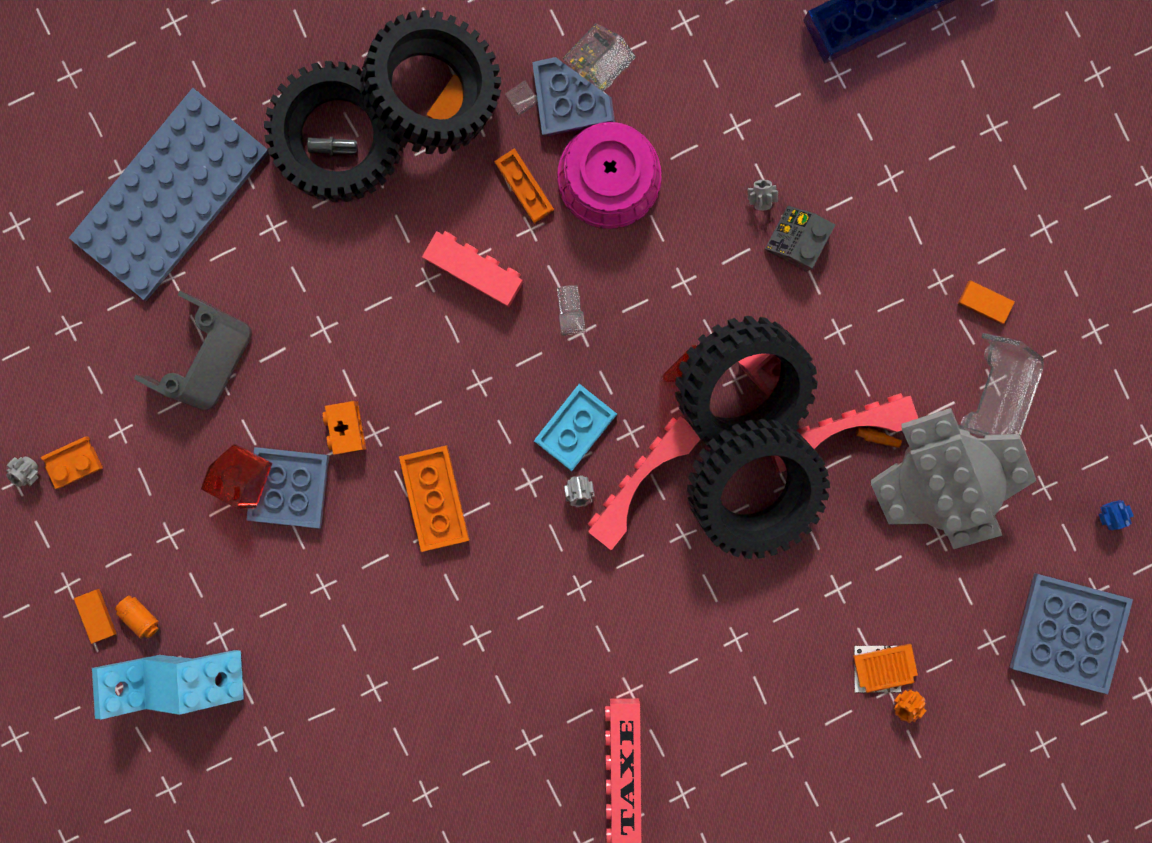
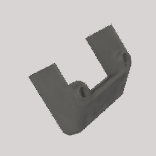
(214, 362)

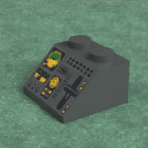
(800, 237)

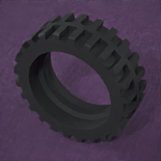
(725, 348)

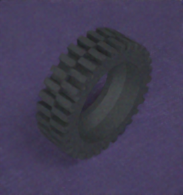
(449, 44)
(286, 134)
(779, 521)

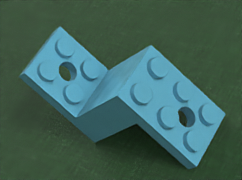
(167, 684)

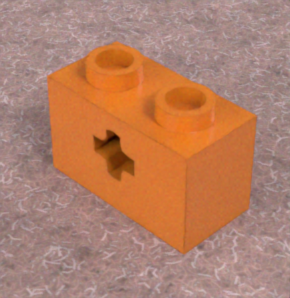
(350, 415)

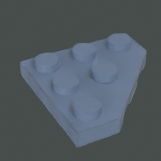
(568, 99)

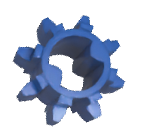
(1116, 515)

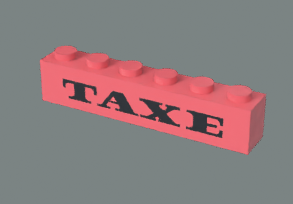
(625, 771)

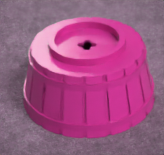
(615, 197)

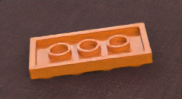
(434, 498)

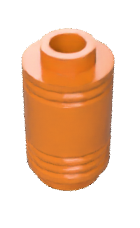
(137, 617)

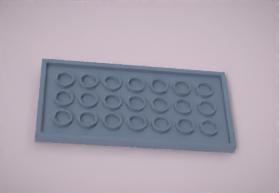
(169, 194)

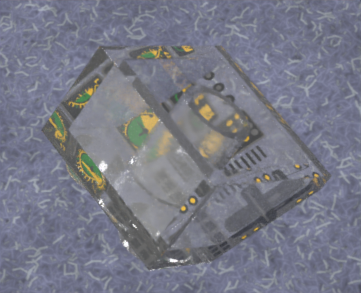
(600, 56)

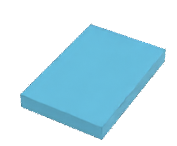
(575, 427)

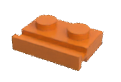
(71, 462)

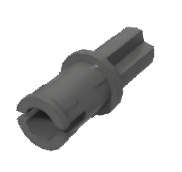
(332, 146)

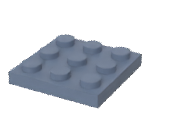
(293, 488)

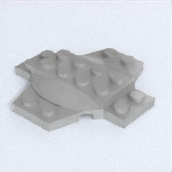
(953, 479)

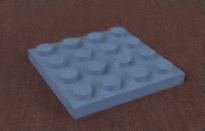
(1071, 633)

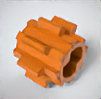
(909, 706)

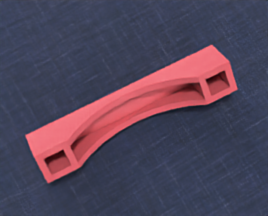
(884, 416)
(612, 522)

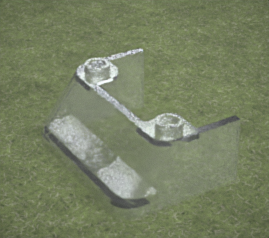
(1007, 390)

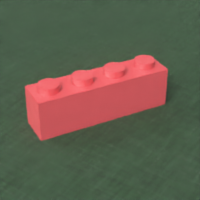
(472, 268)

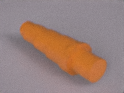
(875, 436)

